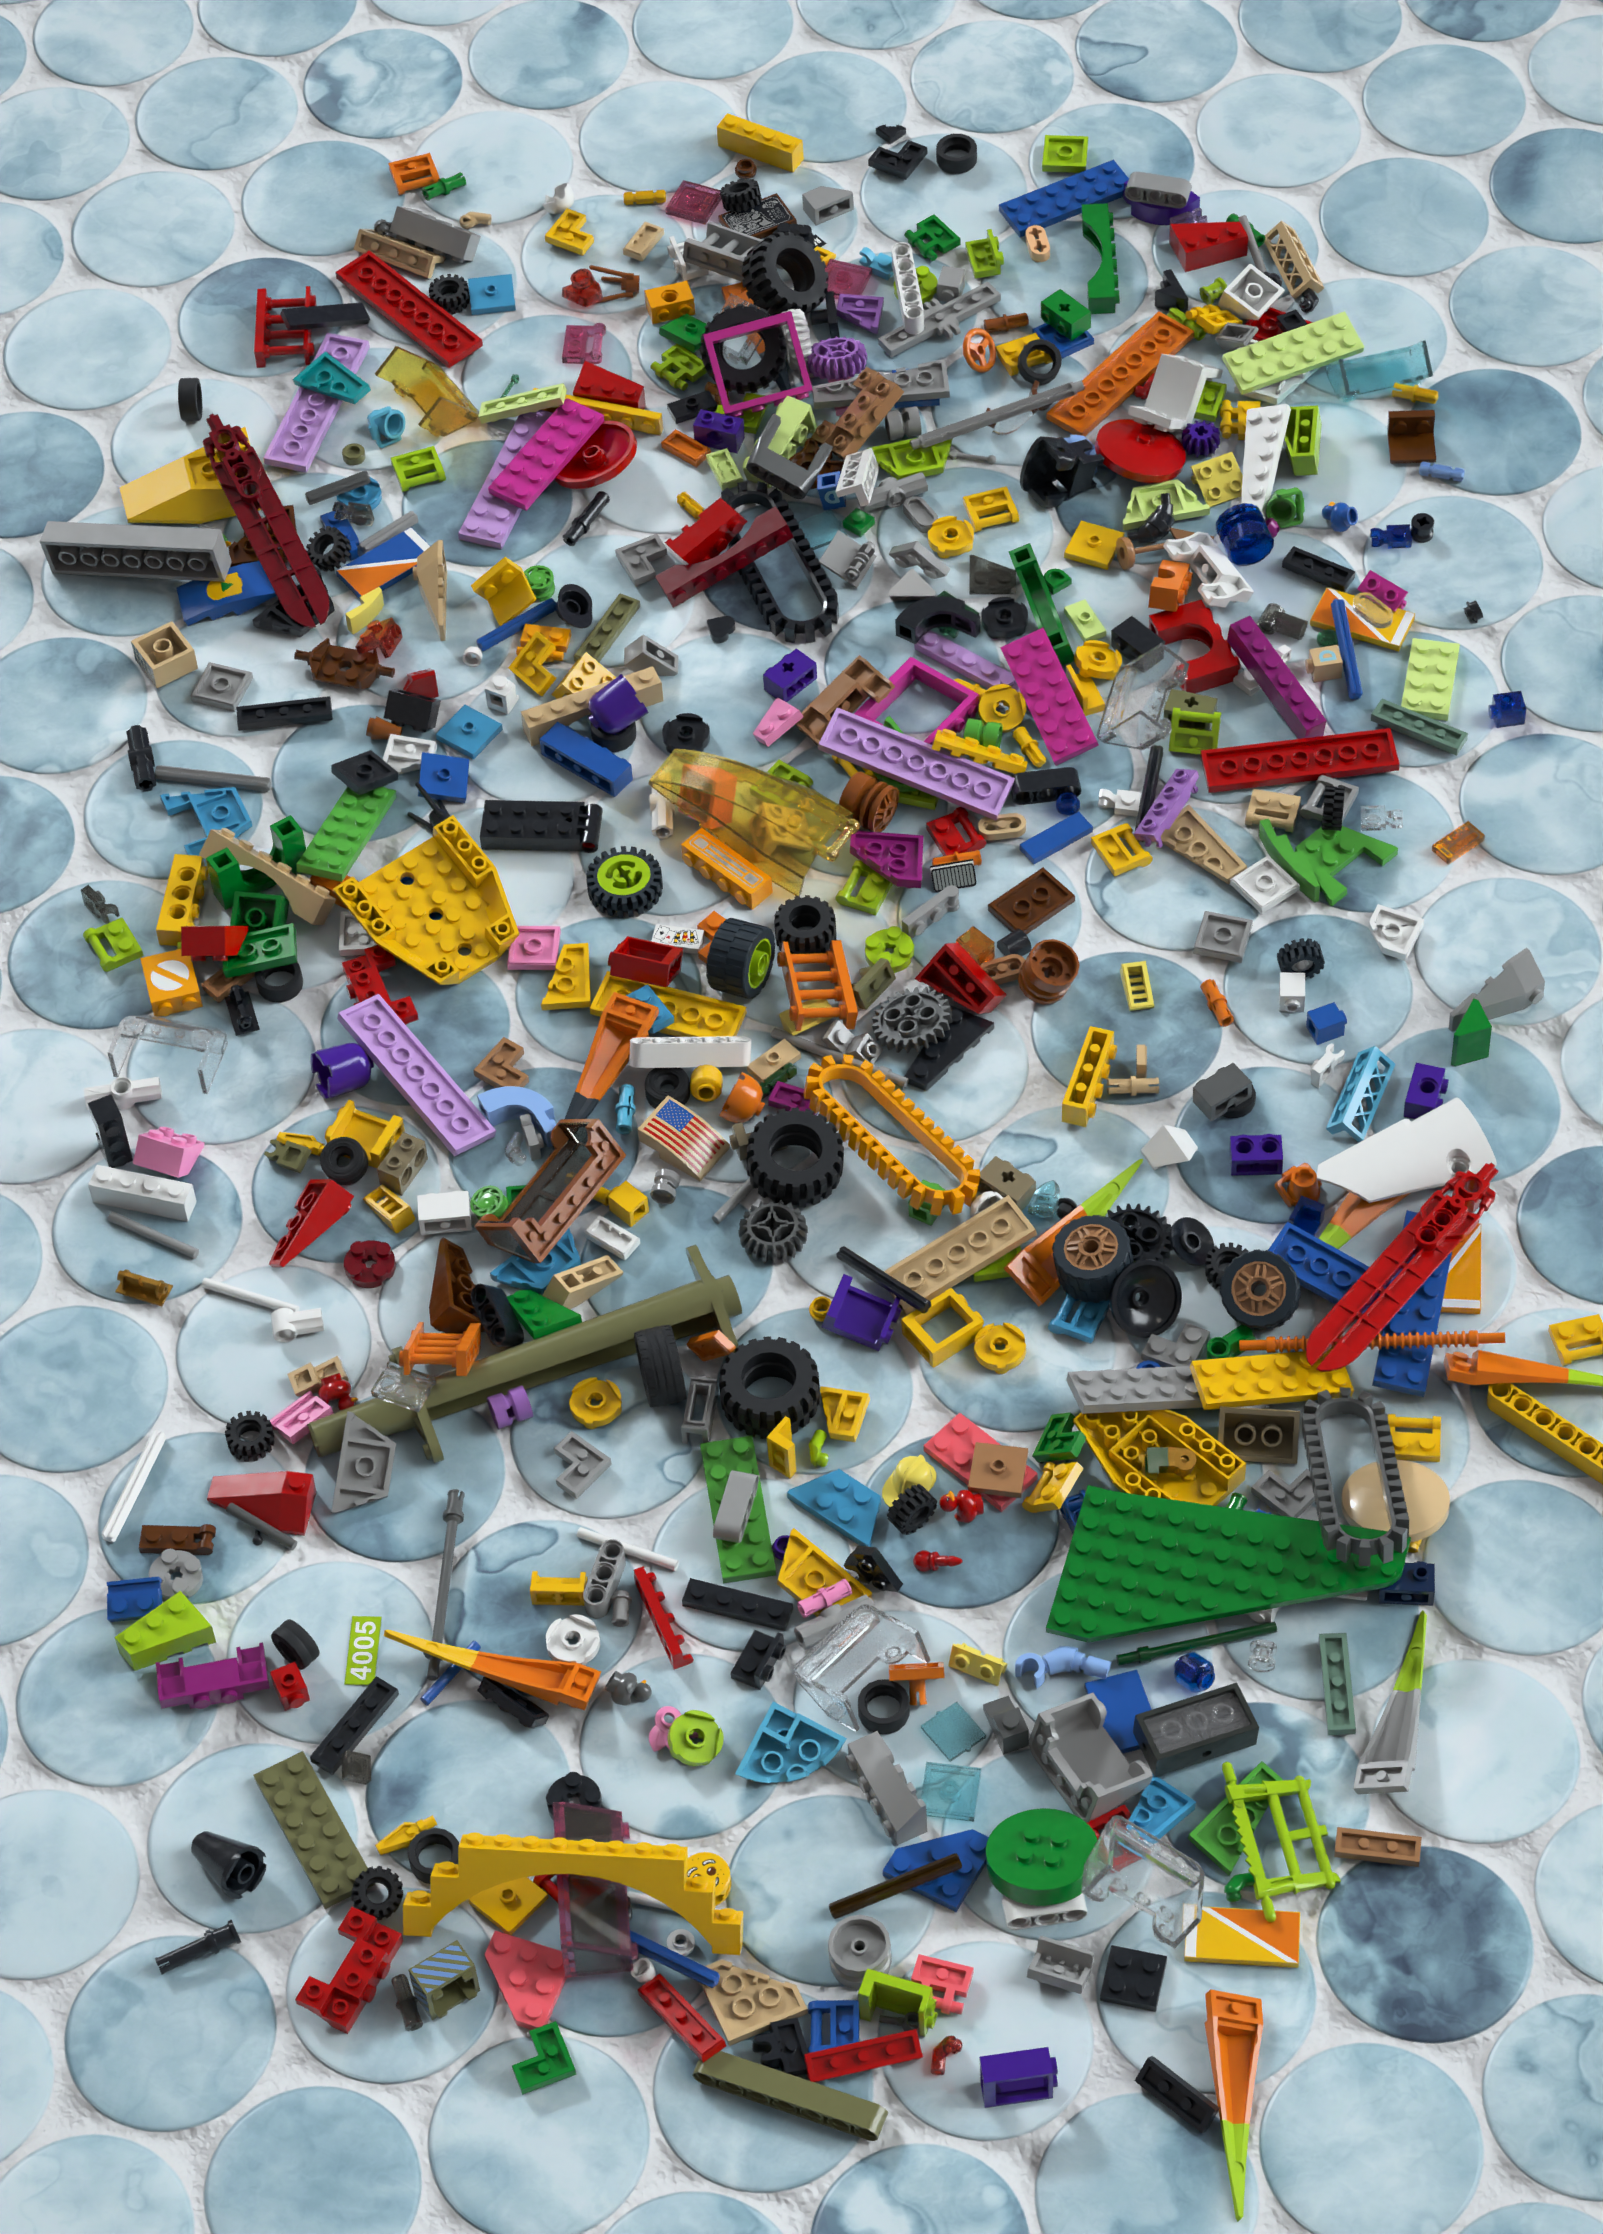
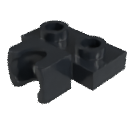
(873, 1567)
(783, 2047)

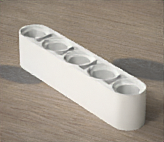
(907, 288)
(690, 1051)

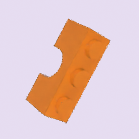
(1170, 586)

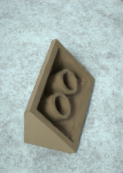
(1260, 1434)

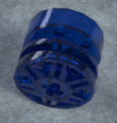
(1244, 534)

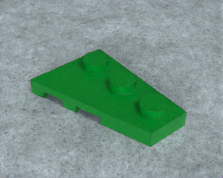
(541, 1315)

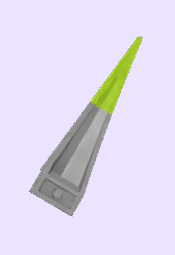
(1393, 1747)

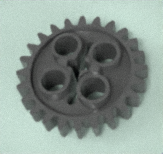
(912, 1020)

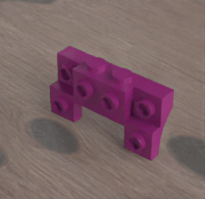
(213, 1681)

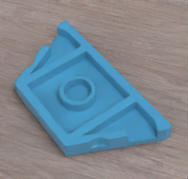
(536, 1276)
(840, 1504)

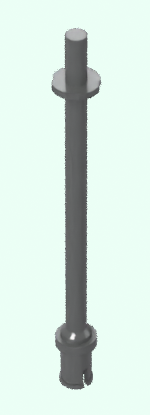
(452, 1516)

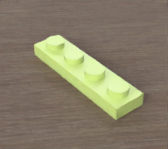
(522, 403)

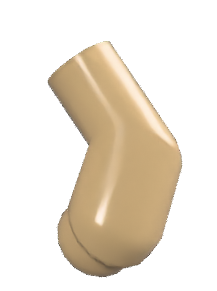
(474, 218)

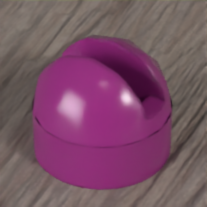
(1273, 526)

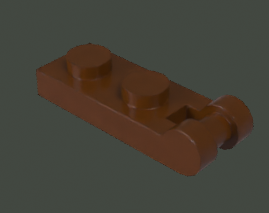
(157, 1538)

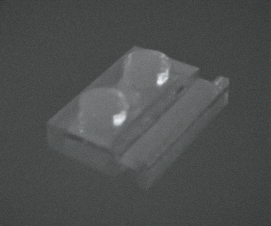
(403, 1390)

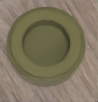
(353, 454)

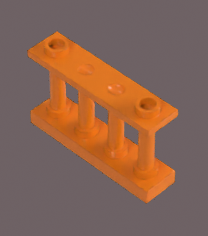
(838, 975)
(442, 1349)

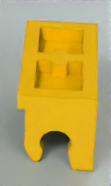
(557, 1590)

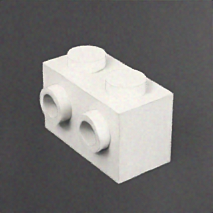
(444, 1212)

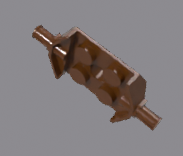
(328, 660)

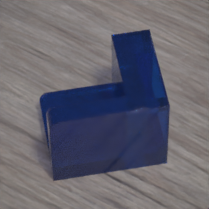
(1308, 1215)

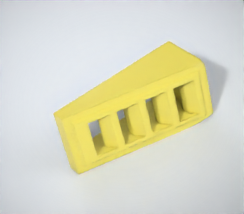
(1135, 969)

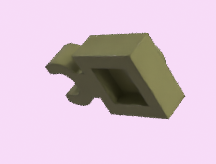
(290, 1156)

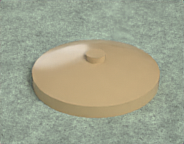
(1424, 1495)

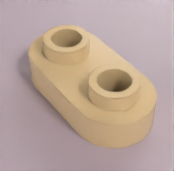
(1005, 827)

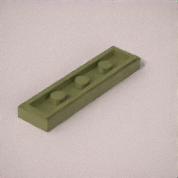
(609, 627)

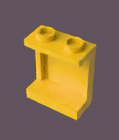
(373, 1133)

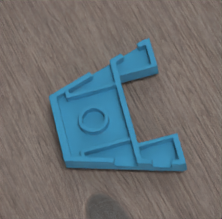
(213, 809)

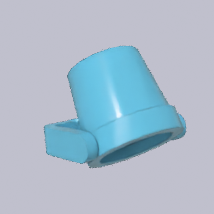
(387, 423)

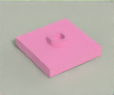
(535, 948)

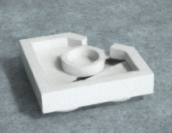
(1395, 931)

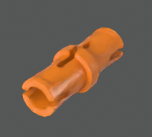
(1217, 1002)

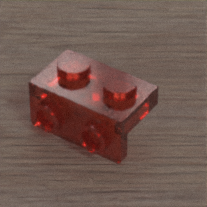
(381, 635)

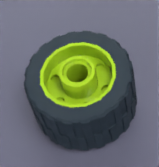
(740, 958)

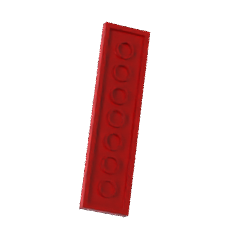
(409, 309)
(1299, 760)

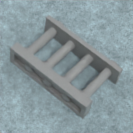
(720, 260)

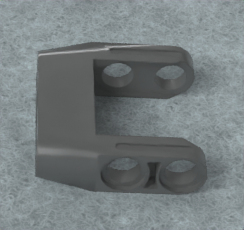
(780, 471)

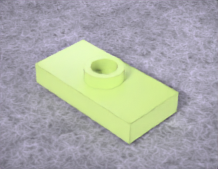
(724, 469)
(1085, 621)

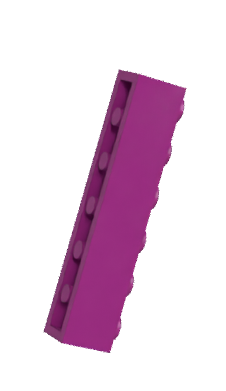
(1276, 679)

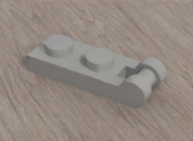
(931, 911)

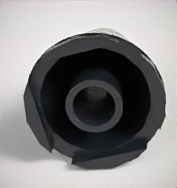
(229, 1862)

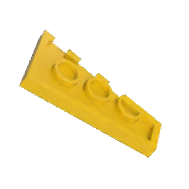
(978, 753)

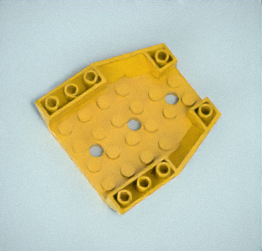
(448, 879)

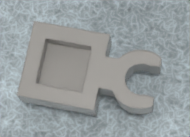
(533, 1140)

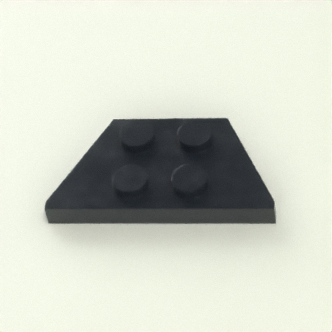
(277, 620)

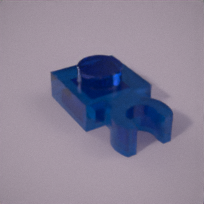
(1395, 536)

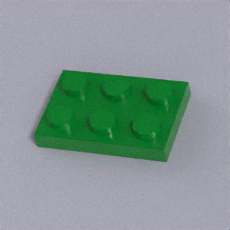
(263, 951)

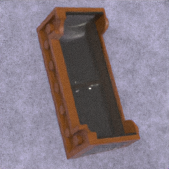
(557, 1192)

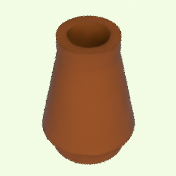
(381, 729)

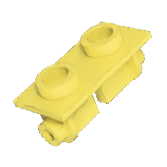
(973, 1663)

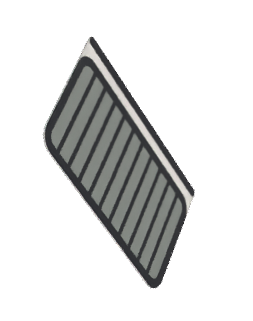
(955, 873)

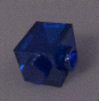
(1507, 709)

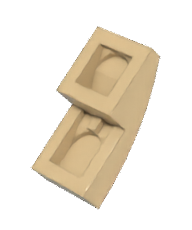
(308, 1377)

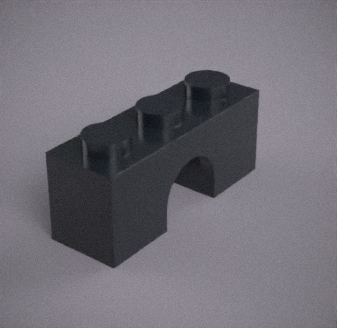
(110, 1131)

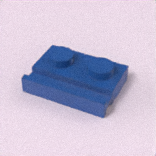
(133, 1598)

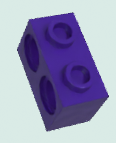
(1261, 1156)

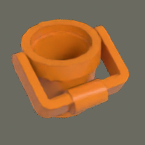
(1302, 1183)

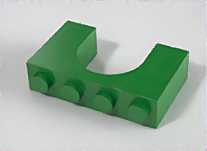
(226, 872)

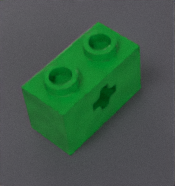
(1065, 314)

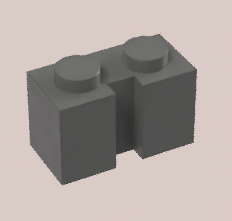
(1221, 1090)

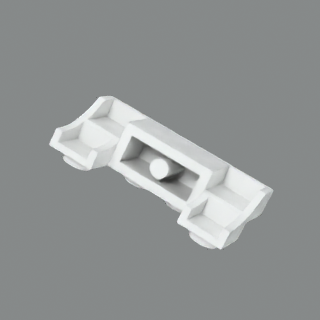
(1219, 577)

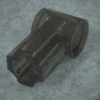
(1276, 620)

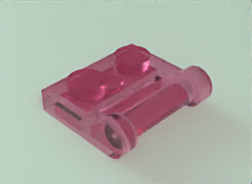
(576, 344)

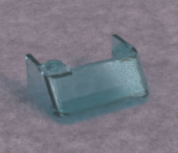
(1379, 371)

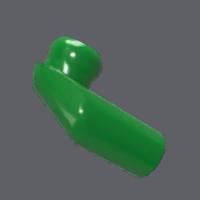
(1236, 1884)

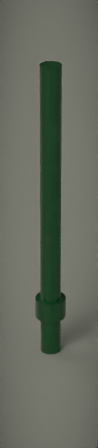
(1145, 1654)

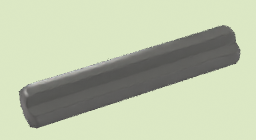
(337, 487)

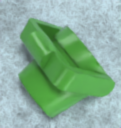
(1284, 508)

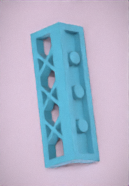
(1358, 1087)

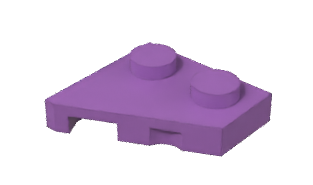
(861, 310)

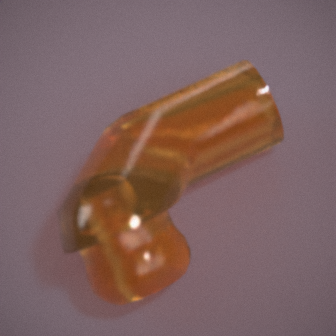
(712, 387)

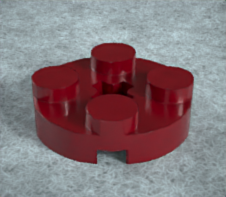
(367, 1251)

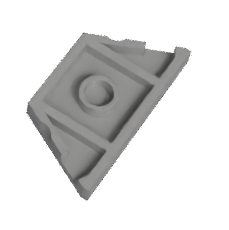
(363, 1465)

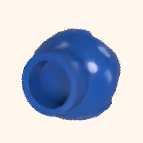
(1340, 516)

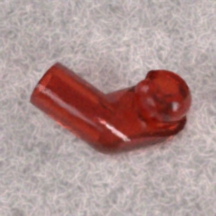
(948, 2045)

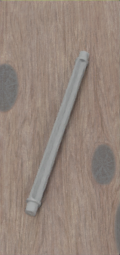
(997, 415)

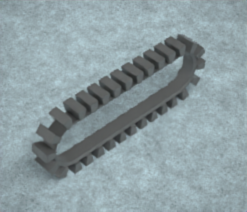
(1389, 1475)

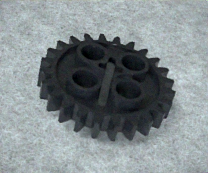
(1144, 1227)

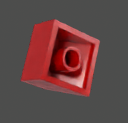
(212, 941)

